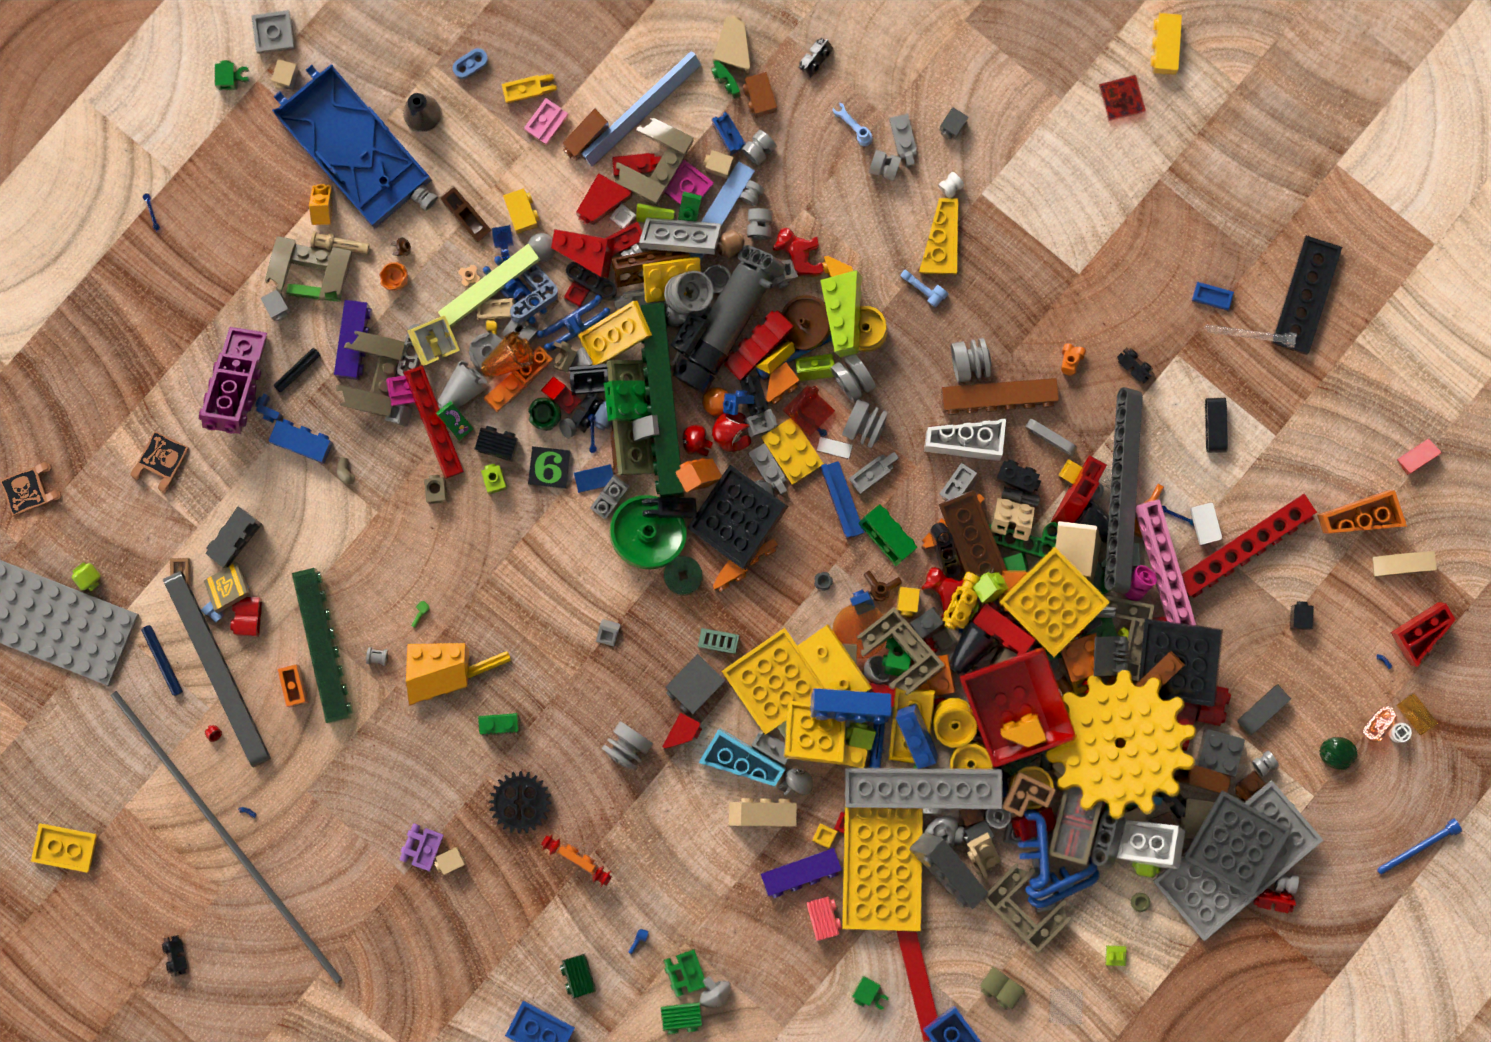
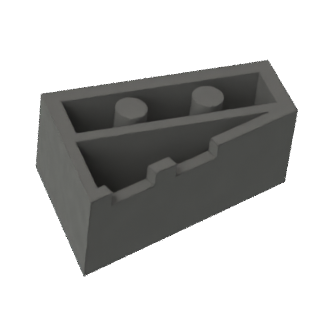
(233, 537)

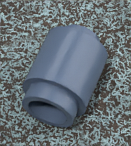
(601, 418)

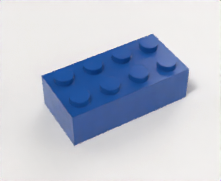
(950, 1028)

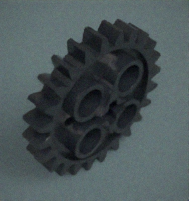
(538, 802)

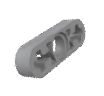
(402, 363)
(1051, 437)

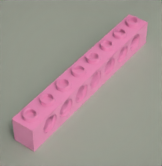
(1164, 562)

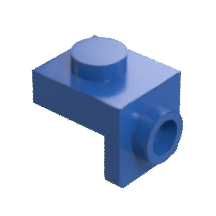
(732, 401)
(269, 414)
(861, 597)

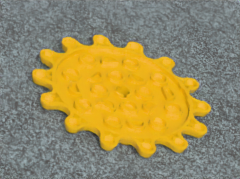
(1150, 751)

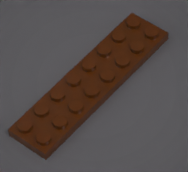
(973, 538)

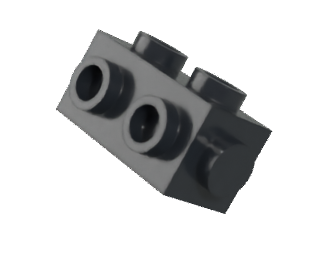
(1018, 477)

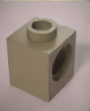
(439, 497)

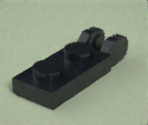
(670, 507)

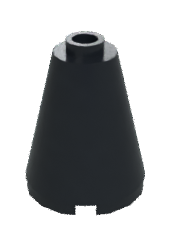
(421, 112)
(1095, 516)
(971, 648)

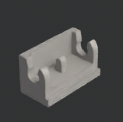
(960, 482)
(770, 746)

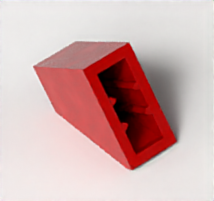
(601, 200)

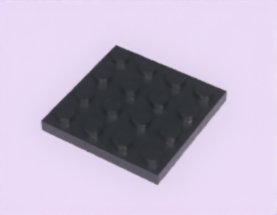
(737, 517)
(1198, 650)

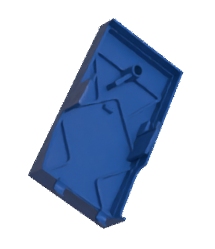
(351, 145)

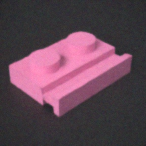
(546, 121)

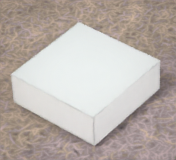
(623, 216)

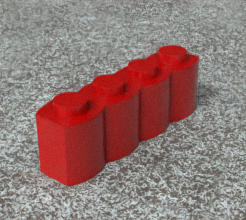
(759, 345)

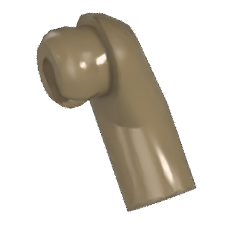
(343, 473)

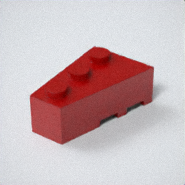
(586, 250)
(1003, 628)
(1422, 632)

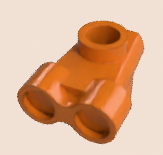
(1071, 358)

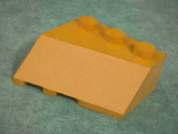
(435, 670)

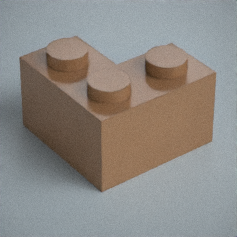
(1026, 789)

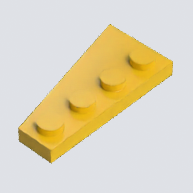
(941, 247)

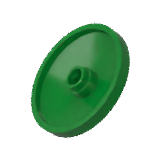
(644, 540)

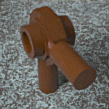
(880, 591)

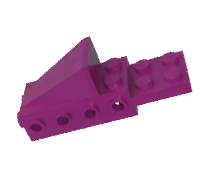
(233, 381)

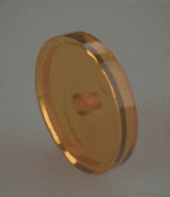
(853, 621)

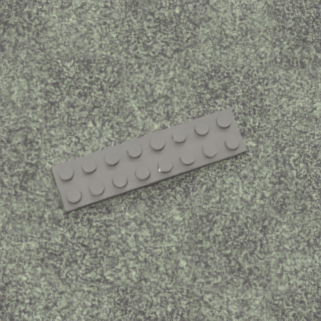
(923, 788)

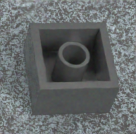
(1220, 752)

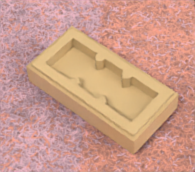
(495, 309)

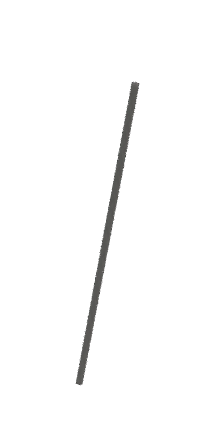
(226, 837)

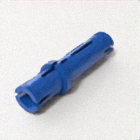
(875, 759)

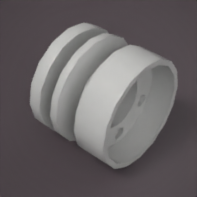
(698, 290)
(970, 360)
(865, 423)
(627, 746)

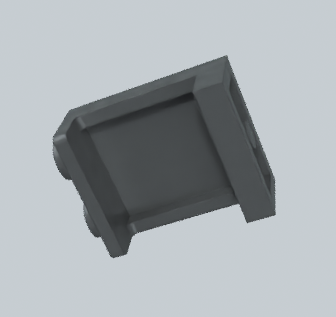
(694, 684)

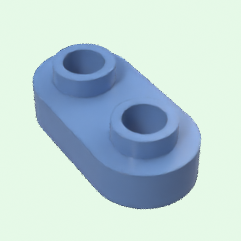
(468, 61)

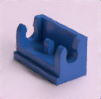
(728, 133)

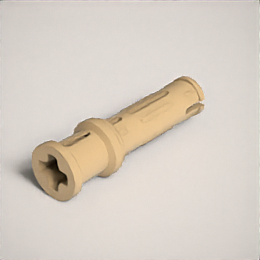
(363, 248)

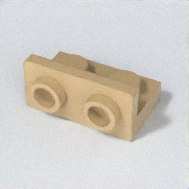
(983, 854)

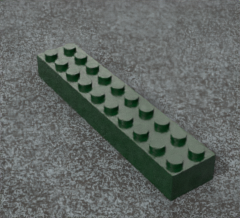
(662, 402)

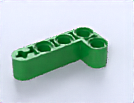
(1037, 542)

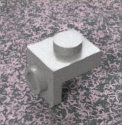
(761, 423)

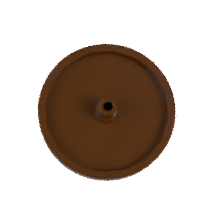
(810, 322)

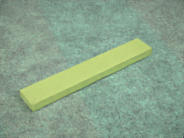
(489, 285)

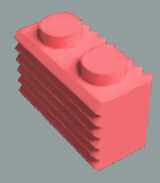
(823, 918)

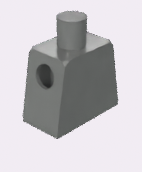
(927, 622)

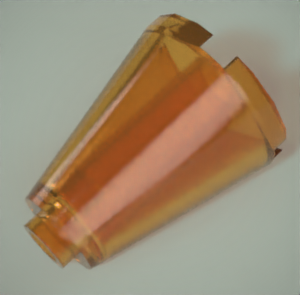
(508, 356)

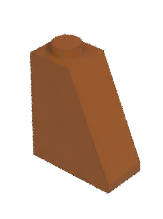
(585, 134)
(1203, 779)

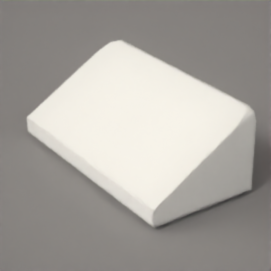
(1206, 523)

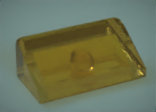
(1417, 713)

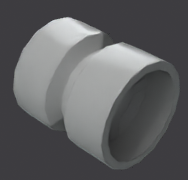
(759, 147)
(878, 165)
(759, 217)
(526, 331)
(997, 818)

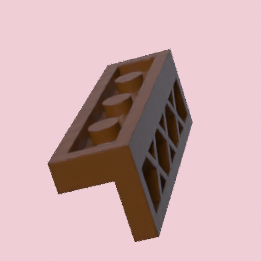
(634, 263)

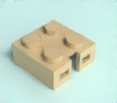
(1008, 511)

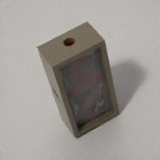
(1075, 828)

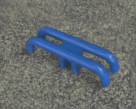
(515, 289)
(574, 323)
(1042, 853)
(1064, 887)

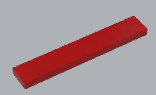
(433, 424)
(917, 979)

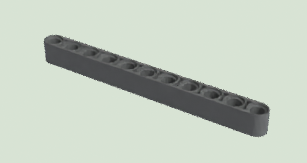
(1123, 490)
(217, 669)

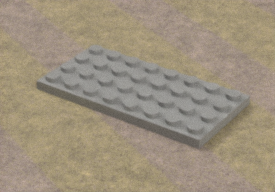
(62, 624)
(1209, 901)

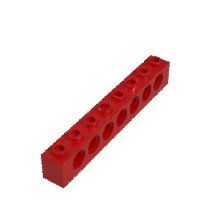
(1300, 505)

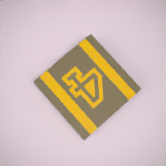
(227, 587)

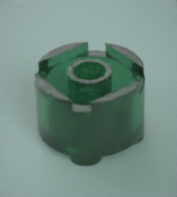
(680, 565)

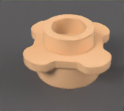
(469, 280)

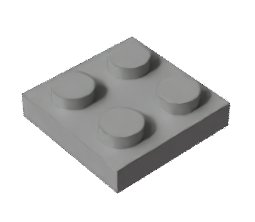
(273, 31)

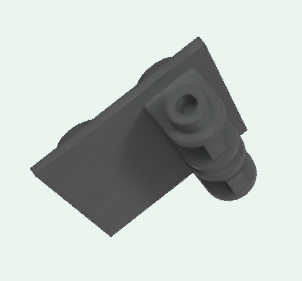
(1110, 655)

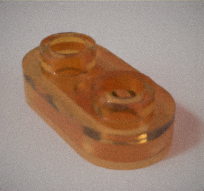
(1378, 724)

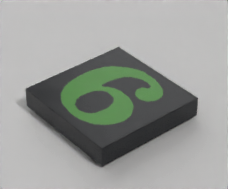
(549, 467)

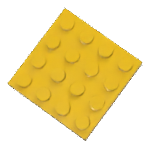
(1054, 601)
(771, 678)

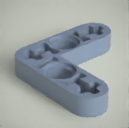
(540, 289)

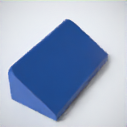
(593, 478)

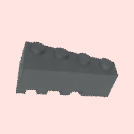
(949, 869)

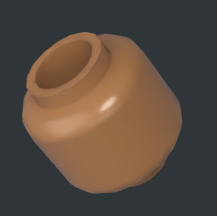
(730, 243)

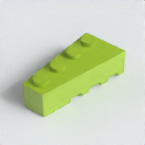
(842, 304)

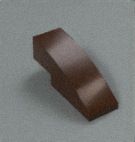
(465, 214)

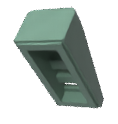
(732, 650)

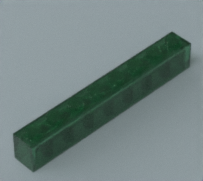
(321, 645)

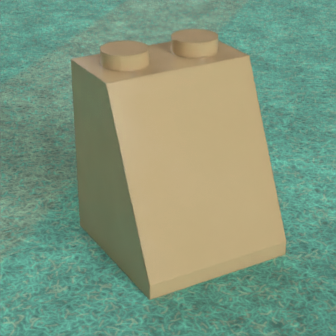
(1080, 546)

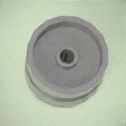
(853, 377)

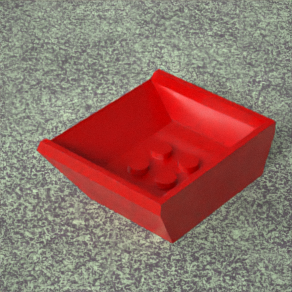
(1010, 692)

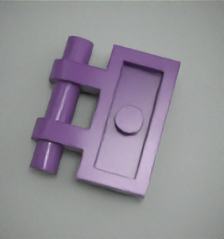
(427, 848)

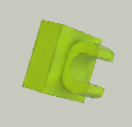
(1115, 955)

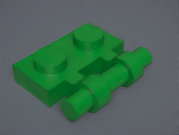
(690, 970)

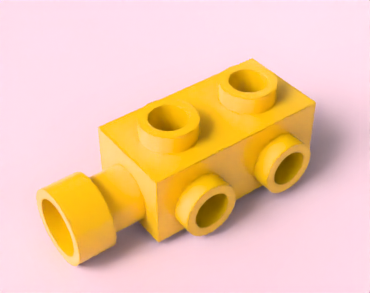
(962, 608)

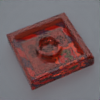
(1122, 98)

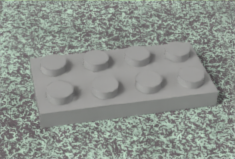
(680, 235)

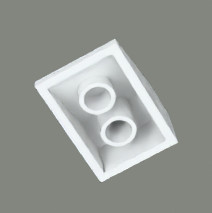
(1152, 844)

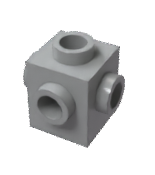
(788, 275)

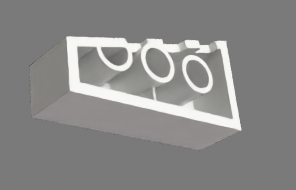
(970, 440)

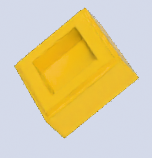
(824, 836)

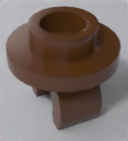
(403, 247)

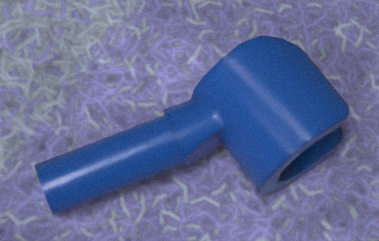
(641, 935)

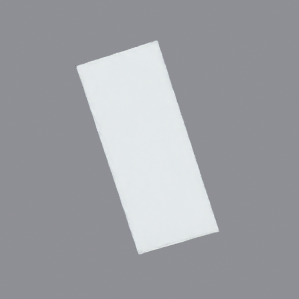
(834, 447)

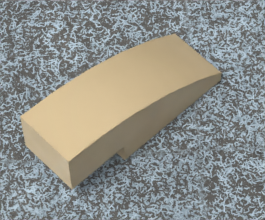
(1404, 563)

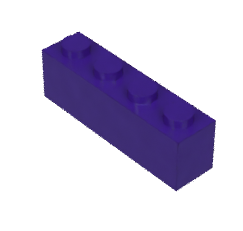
(354, 318)
(802, 871)

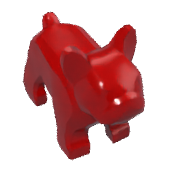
(799, 252)
(943, 586)

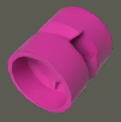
(1141, 582)

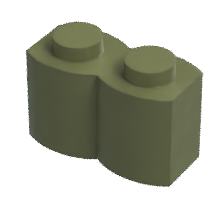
(1002, 988)

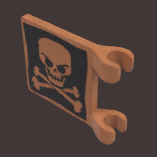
(162, 458)
(26, 490)

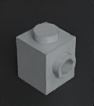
(276, 305)

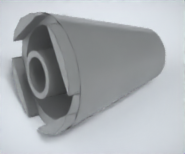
(463, 386)

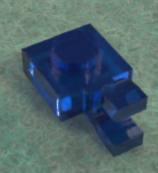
(502, 239)

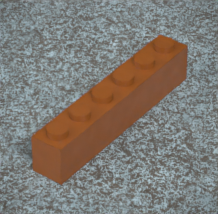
(999, 395)

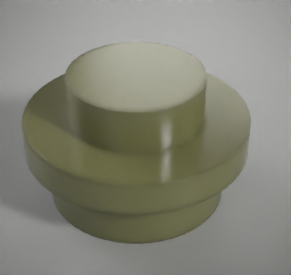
(1140, 902)

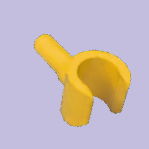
(492, 326)

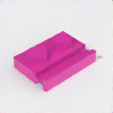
(399, 391)

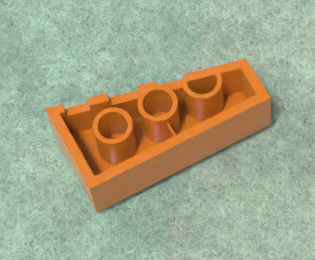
(1369, 513)

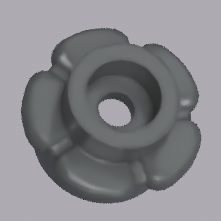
(823, 586)

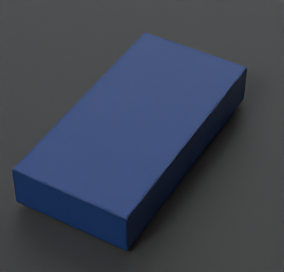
(1212, 296)

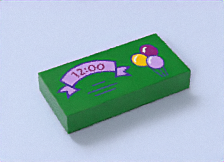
(454, 420)

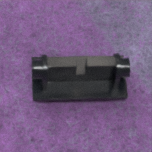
(821, 50)
(1131, 359)
(753, 387)
(590, 404)
(1179, 807)
(174, 963)

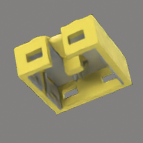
(432, 340)

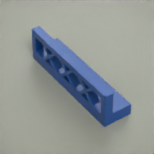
(842, 499)

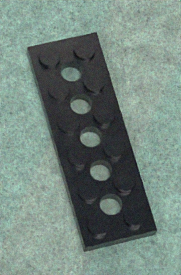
(1319, 290)

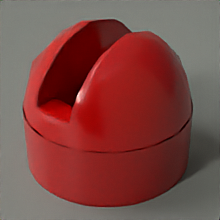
(213, 733)

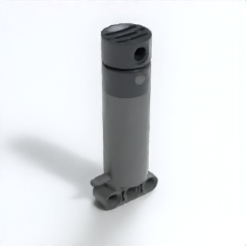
(729, 317)

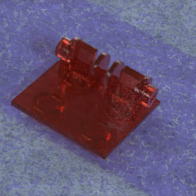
(809, 410)

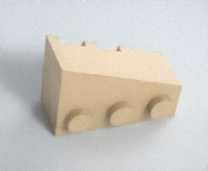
(762, 813)

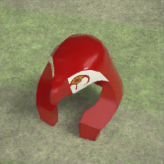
(727, 429)

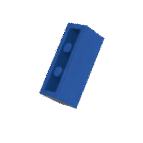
(301, 441)
(917, 736)

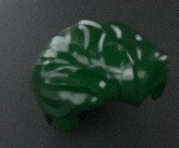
(544, 414)
(1338, 753)

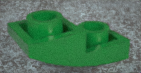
(723, 75)

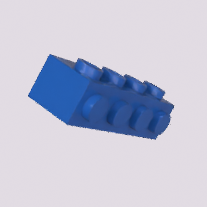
(850, 706)

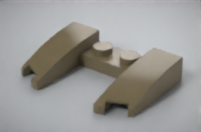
(677, 146)
(288, 252)
(389, 353)
(1137, 613)
(895, 626)
(999, 900)

